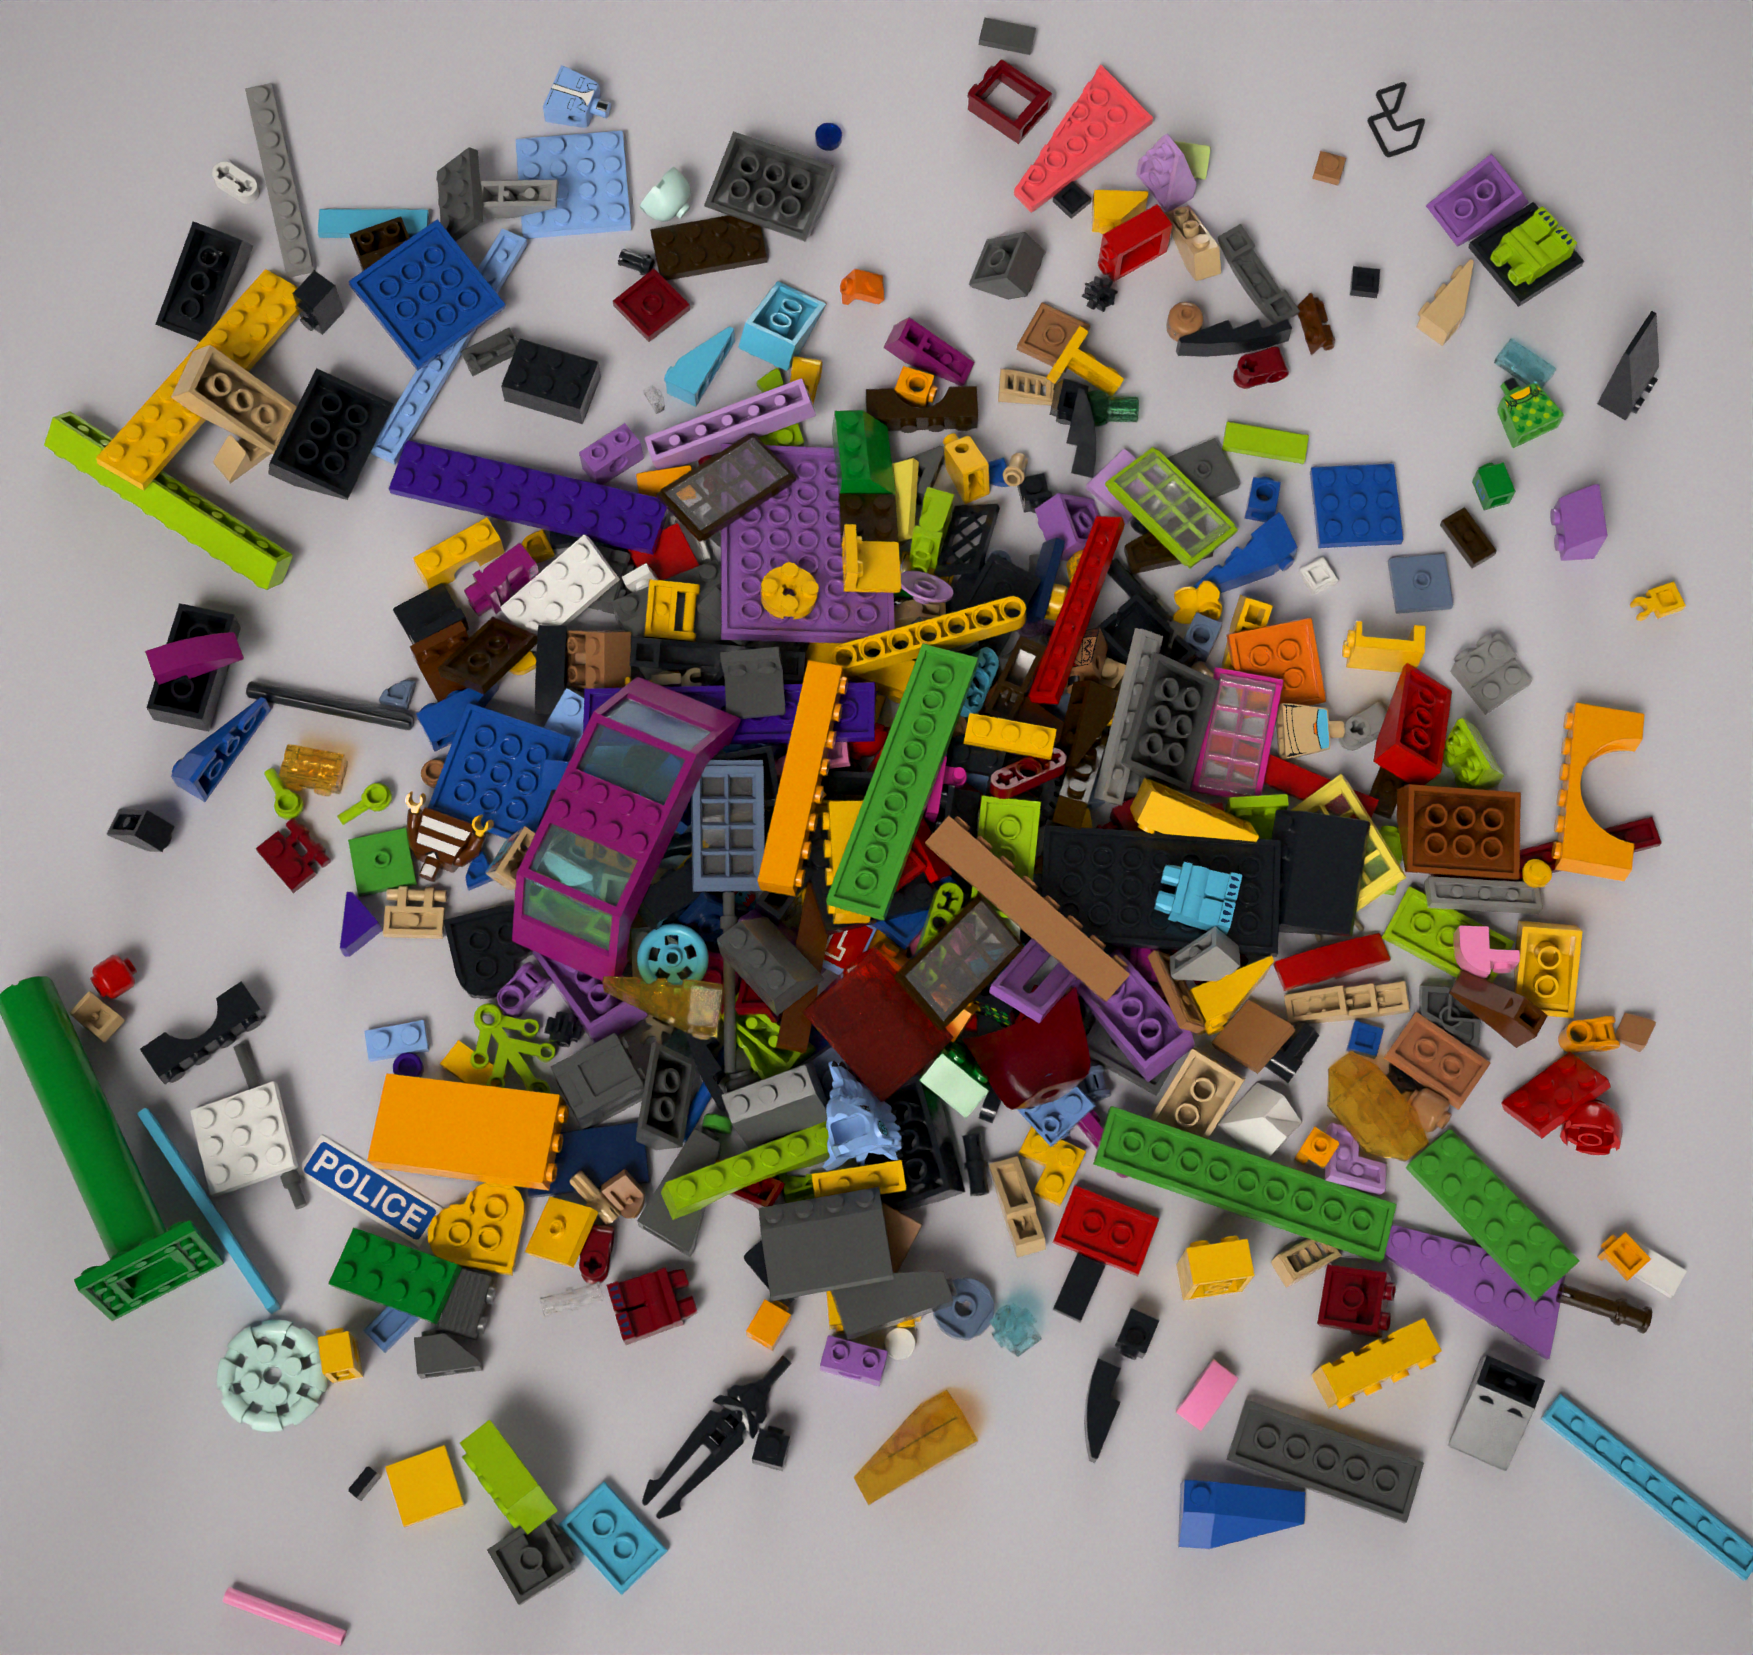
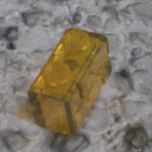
(313, 770)

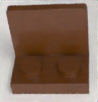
(433, 652)

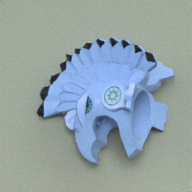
(858, 1121)

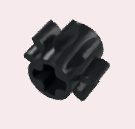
(1099, 293)
(563, 1029)

